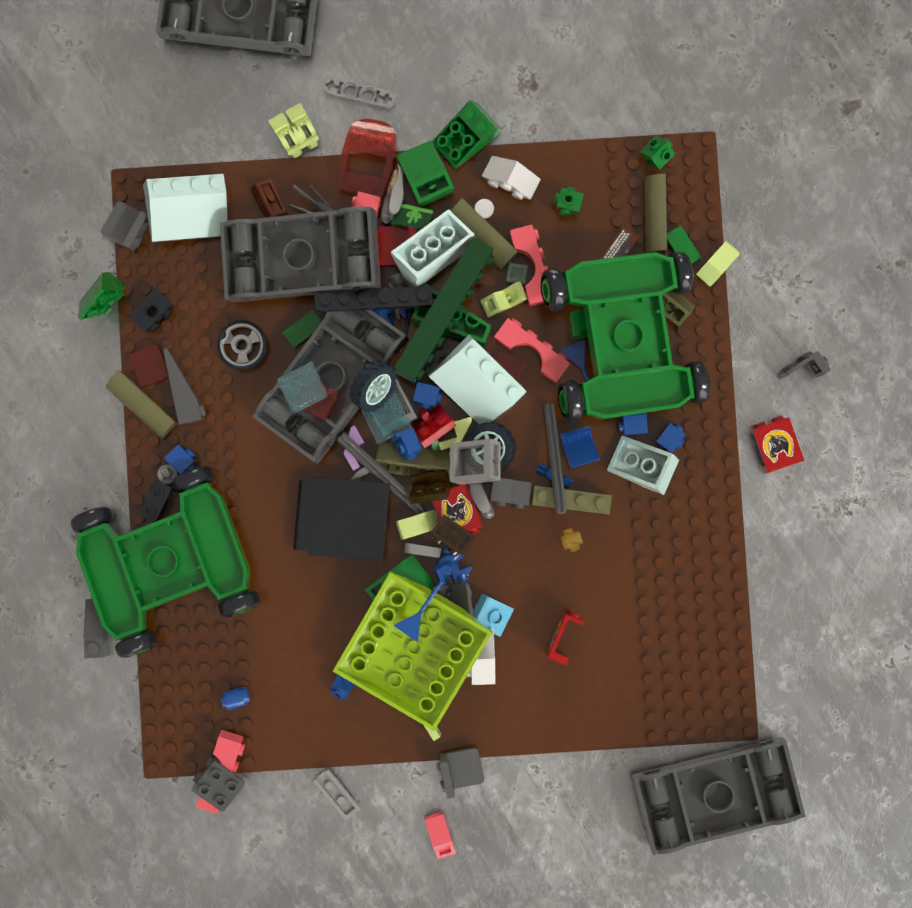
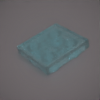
(302, 387)
(388, 419)

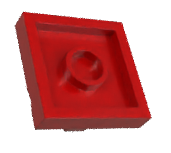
(432, 425)

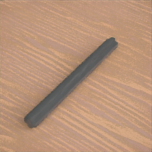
(555, 460)
(379, 472)

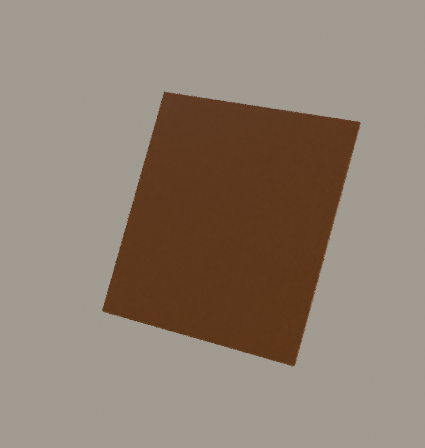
(653, 581)

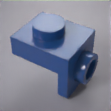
(341, 687)

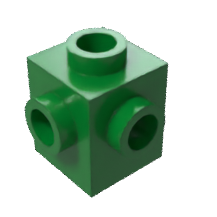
(658, 152)
(572, 207)

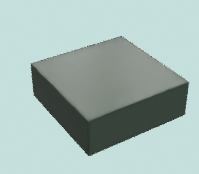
(516, 273)

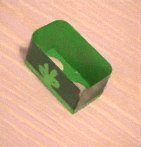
(412, 217)

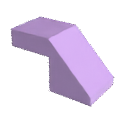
(354, 434)

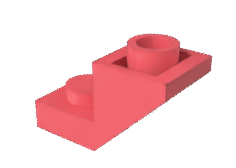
(439, 835)

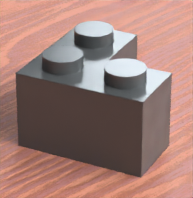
(511, 492)

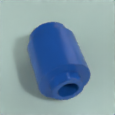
(235, 698)

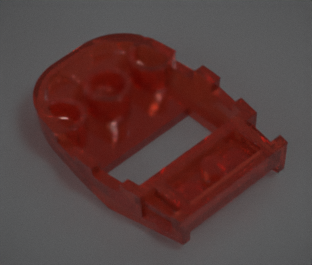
(371, 138)

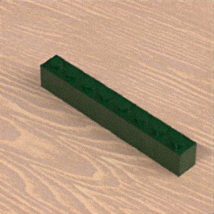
(443, 310)

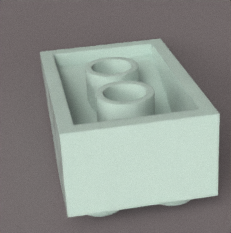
(643, 464)

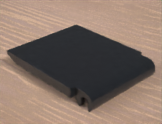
(342, 518)

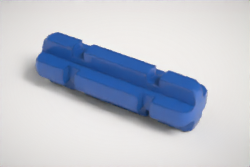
(543, 470)

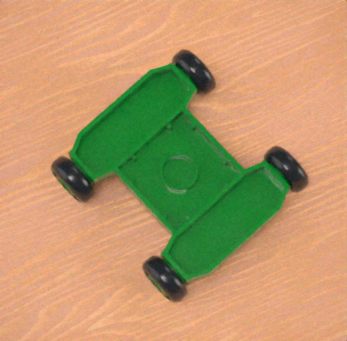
(626, 335)
(163, 561)

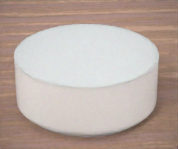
(484, 208)

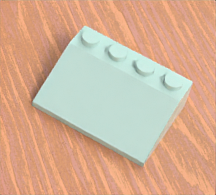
(185, 206)
(477, 382)

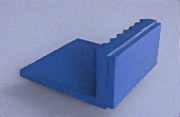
(579, 447)

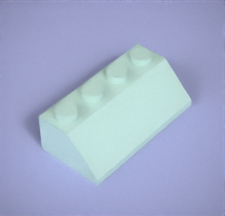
(432, 248)

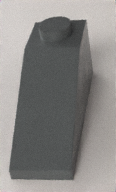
(95, 636)

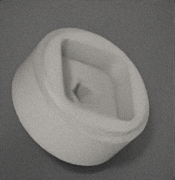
(166, 474)

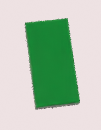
(680, 242)
(302, 329)

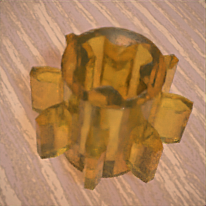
(571, 539)

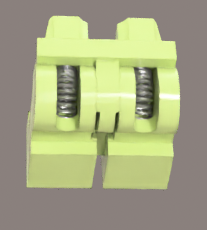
(295, 132)

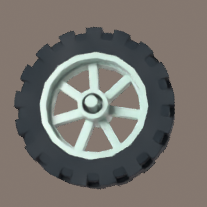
(373, 385)
(501, 433)

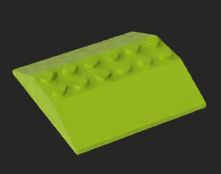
(408, 674)

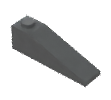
(185, 399)

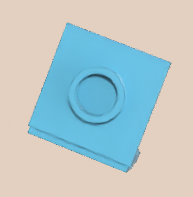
(492, 613)

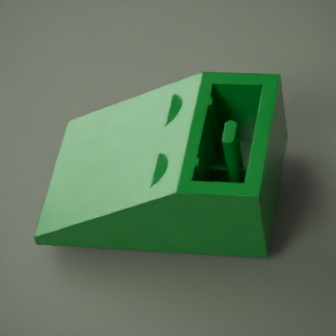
(466, 134)
(425, 173)
(101, 297)
(410, 569)

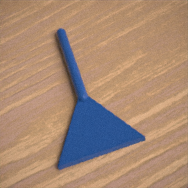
(576, 354)
(411, 625)

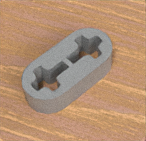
(422, 550)

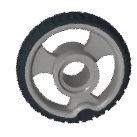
(242, 362)

